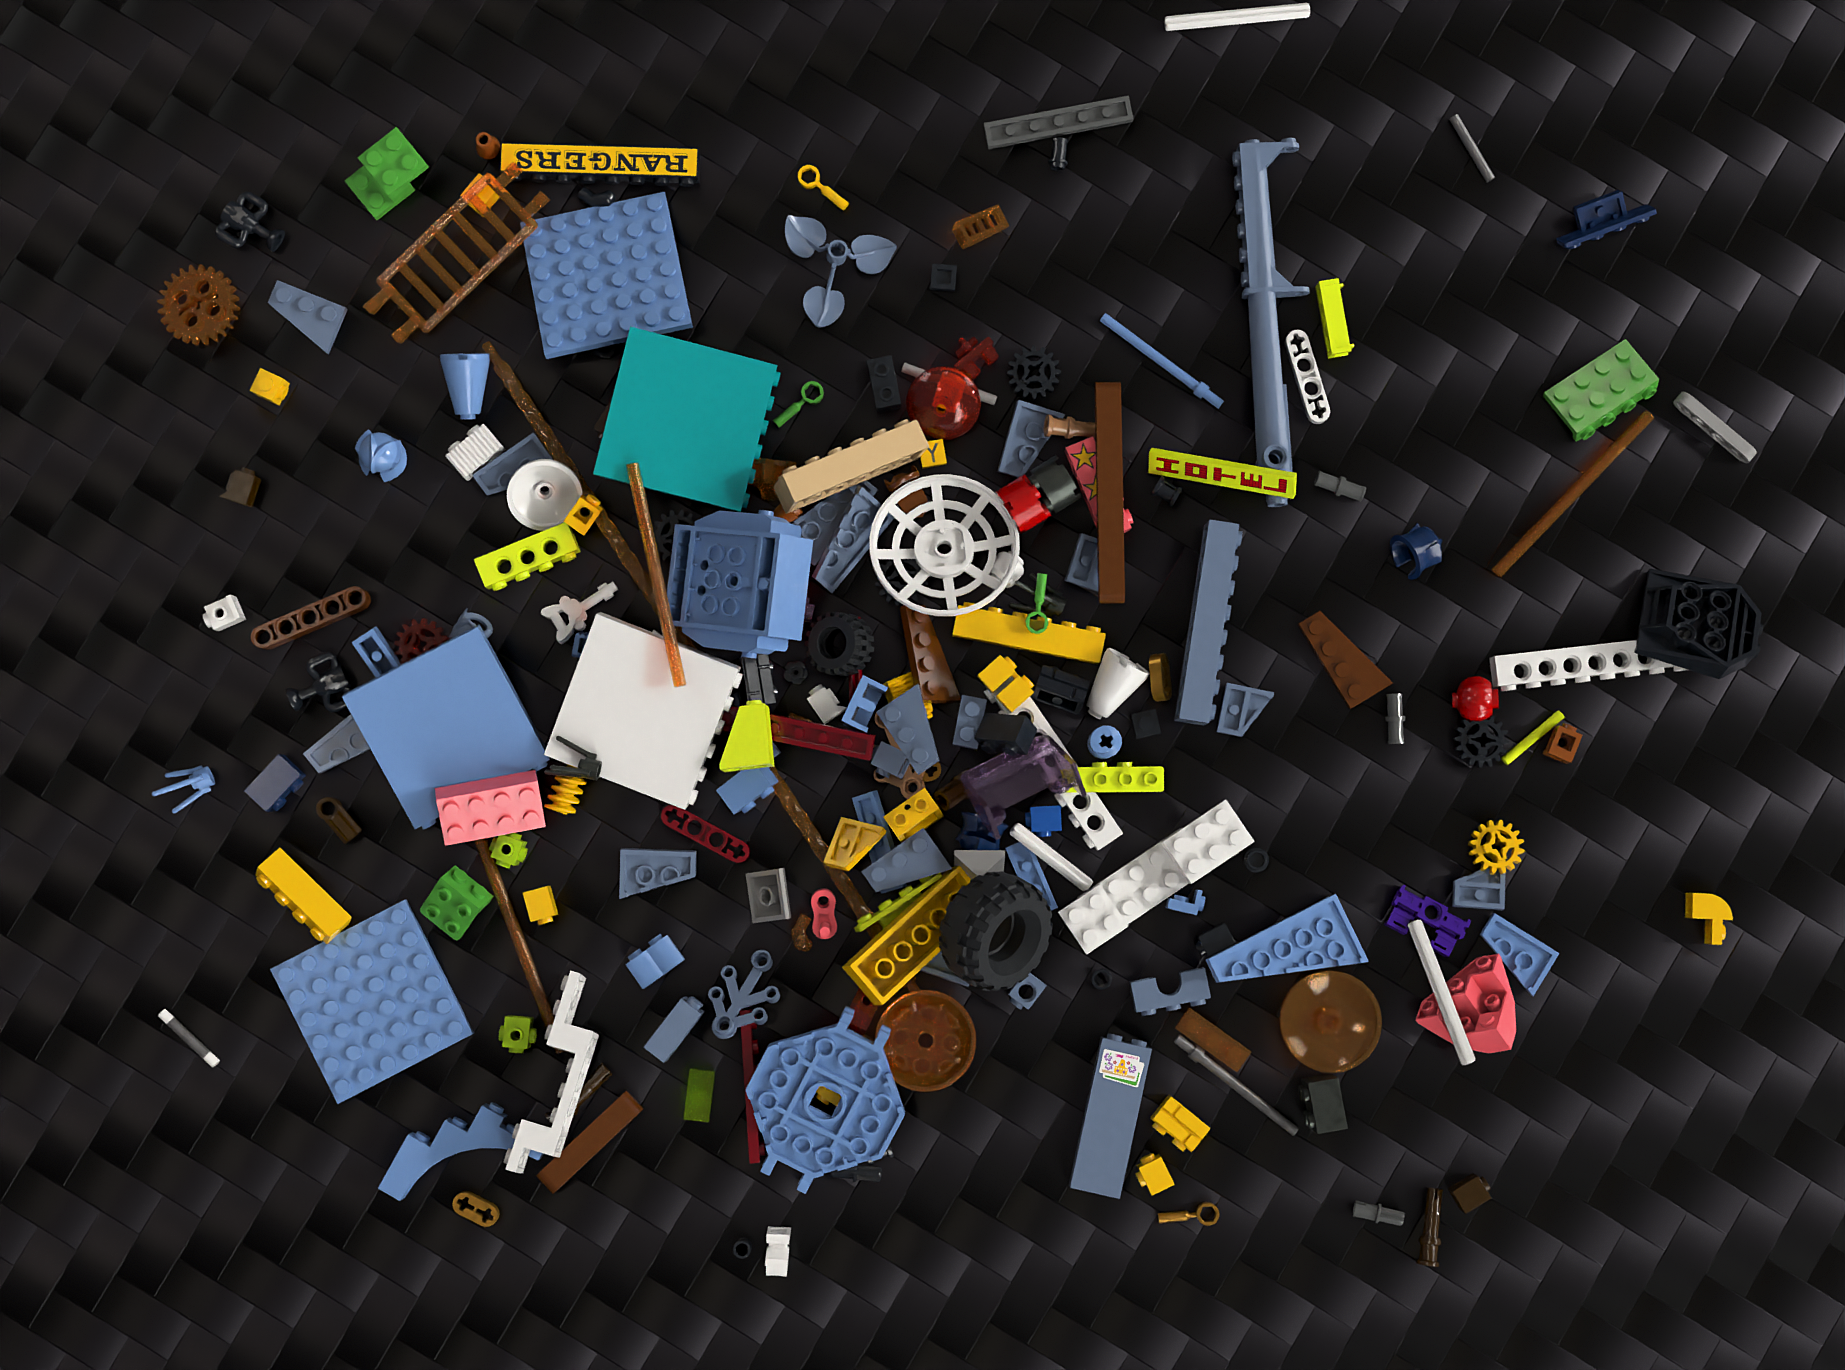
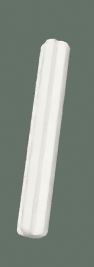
(1051, 857)

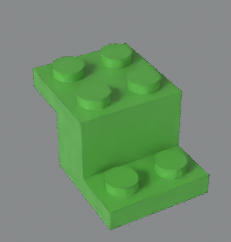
(386, 173)

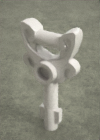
(576, 611)

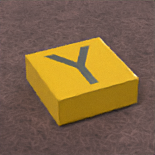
(934, 454)

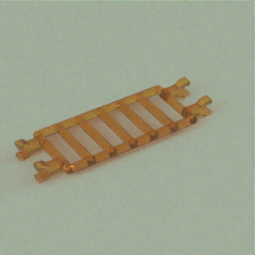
(453, 213)

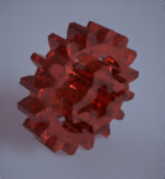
(417, 635)

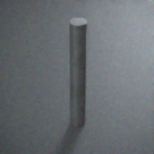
(1472, 148)

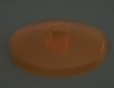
(1330, 1021)

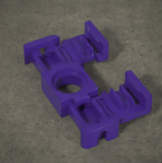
(1410, 904)

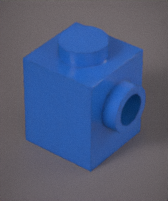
(1043, 820)

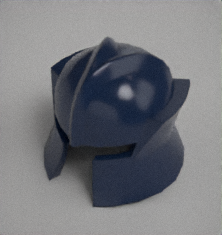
(1423, 545)
(975, 835)

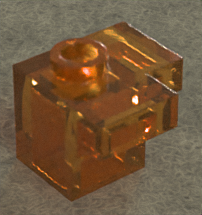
(767, 476)

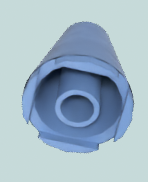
(466, 381)

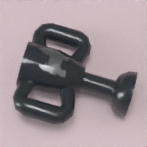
(247, 223)
(324, 684)

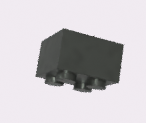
(1323, 1103)

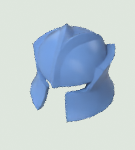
(381, 454)

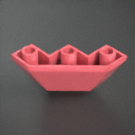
(1482, 1003)

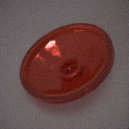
(945, 387)

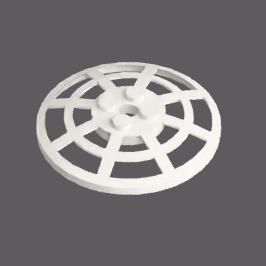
(944, 532)

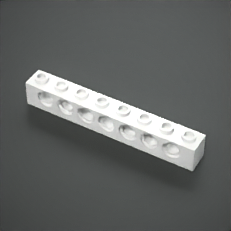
(1503, 666)
(1108, 828)

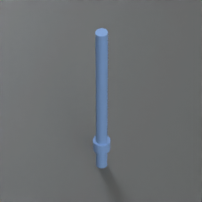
(1200, 389)

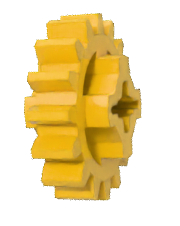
(1494, 837)

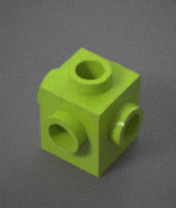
(517, 853)
(524, 1026)

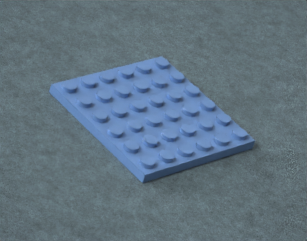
(606, 272)
(372, 1001)

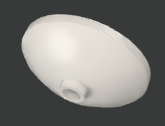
(538, 508)

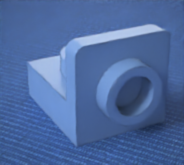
(1181, 903)

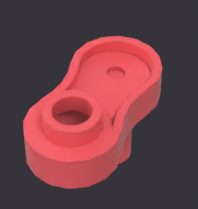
(824, 920)

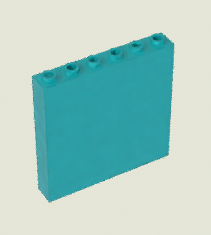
(687, 419)

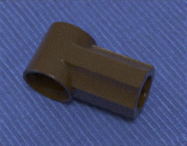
(951, 793)
(339, 821)

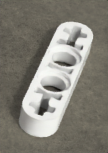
(1305, 377)

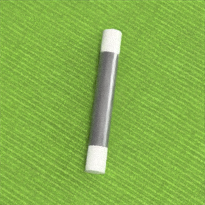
(189, 1038)

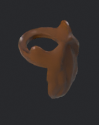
(913, 499)

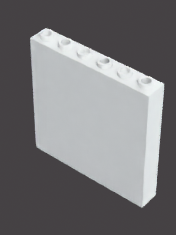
(635, 717)

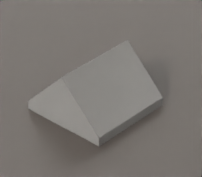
(979, 861)
(768, 895)

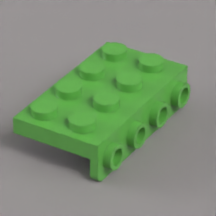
(1602, 390)

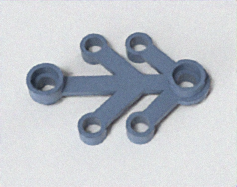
(742, 998)

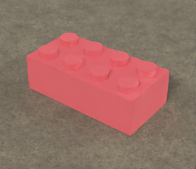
(490, 807)

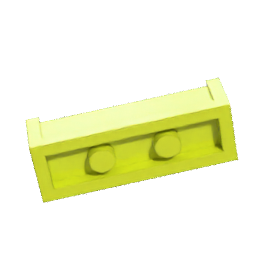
(1333, 318)

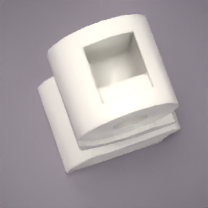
(777, 1251)

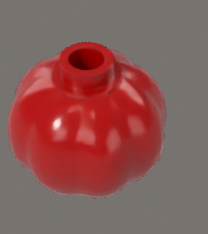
(1475, 699)

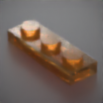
(1213, 1039)

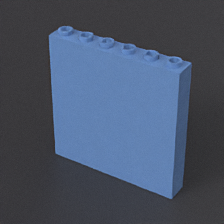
(445, 723)

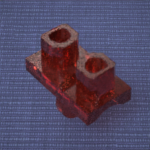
(984, 350)

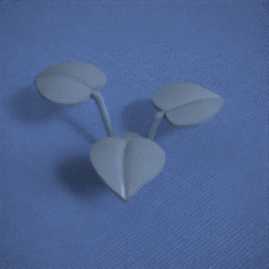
(807, 235)

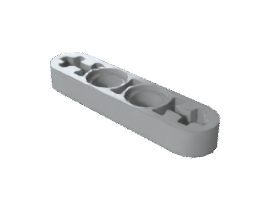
(1714, 427)

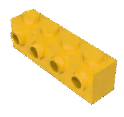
(303, 896)

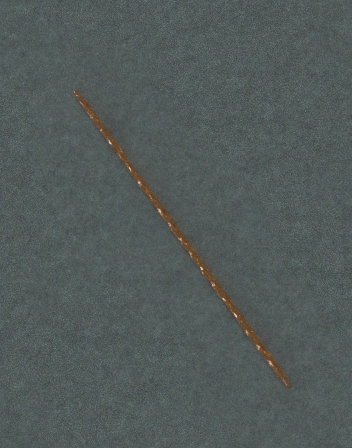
(644, 584)

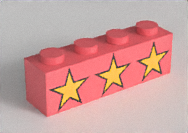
(1083, 464)

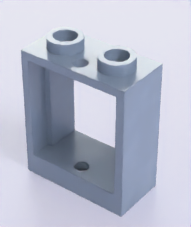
(675, 1028)

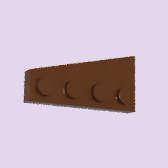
(927, 658)
(1346, 665)

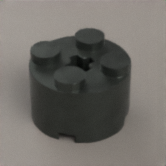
(1055, 485)

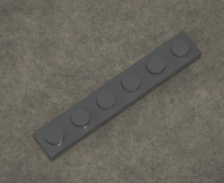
(1058, 122)

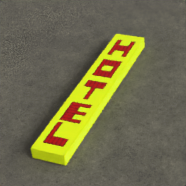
(1222, 473)

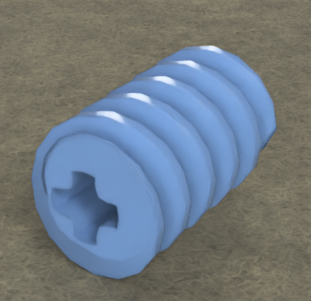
(1104, 732)

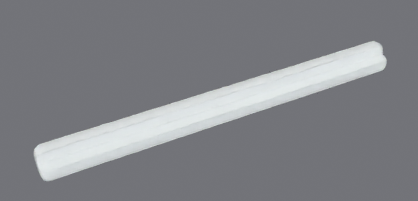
(1237, 16)
(1441, 992)

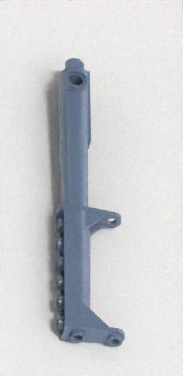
(1261, 289)

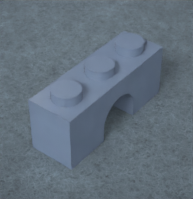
(1192, 989)

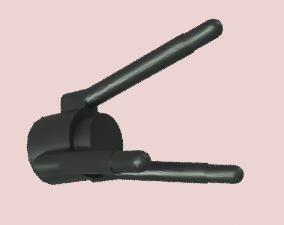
(1053, 602)
(587, 768)

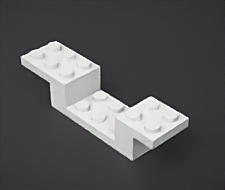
(1155, 876)
(572, 1040)

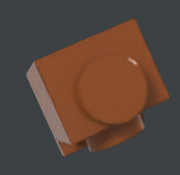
(1572, 740)

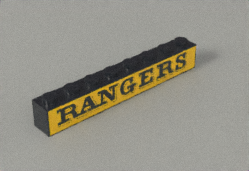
(603, 163)

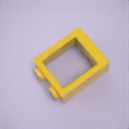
(921, 815)

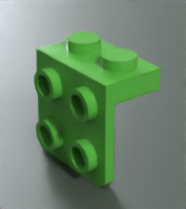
(455, 902)

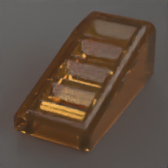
(963, 237)

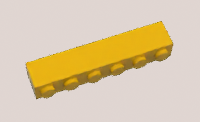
(1011, 632)

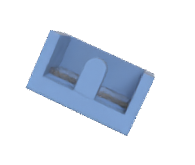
(863, 704)

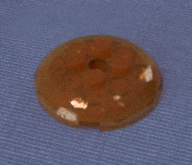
(952, 1045)

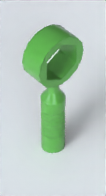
(795, 407)
(1039, 599)

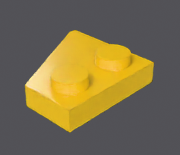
(851, 843)

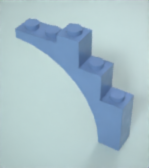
(420, 1154)

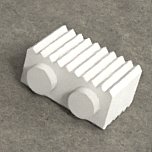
(475, 451)

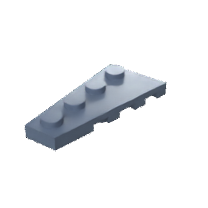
(849, 539)

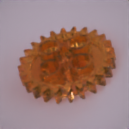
(190, 284)

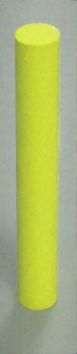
(1532, 737)

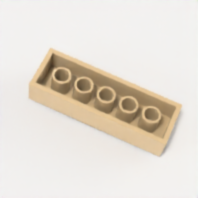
(851, 465)

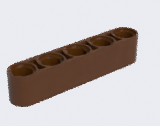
(298, 618)
(589, 1142)

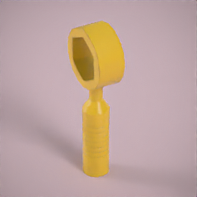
(826, 191)

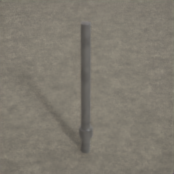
(1197, 1055)

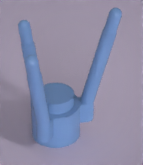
(200, 778)

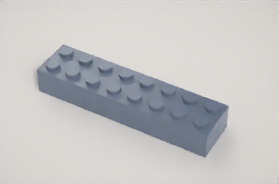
(1206, 622)

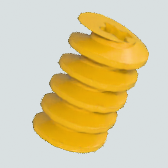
(565, 793)

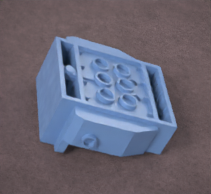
(771, 585)

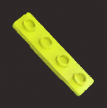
(1121, 778)
(891, 909)

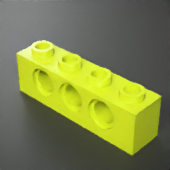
(489, 564)

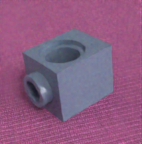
(1037, 987)

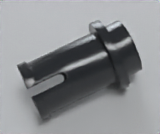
(1058, 154)

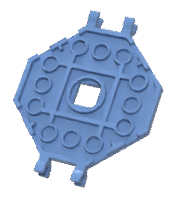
(807, 1136)

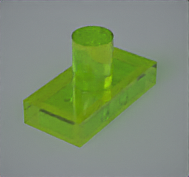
(699, 1095)

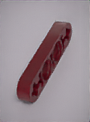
(706, 831)

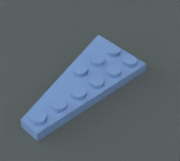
(1302, 942)

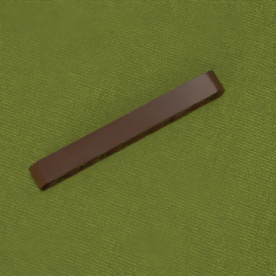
(1109, 492)

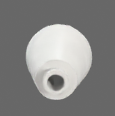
(1114, 683)

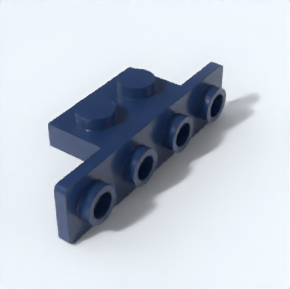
(1602, 216)

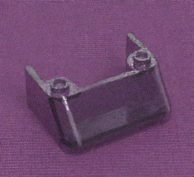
(1013, 778)

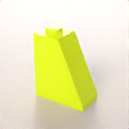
(749, 739)

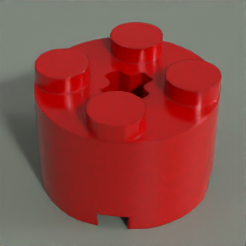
(1023, 503)

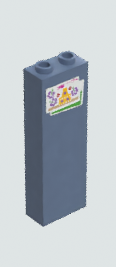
(1110, 1116)

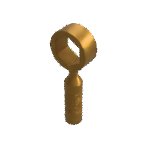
(1184, 1215)

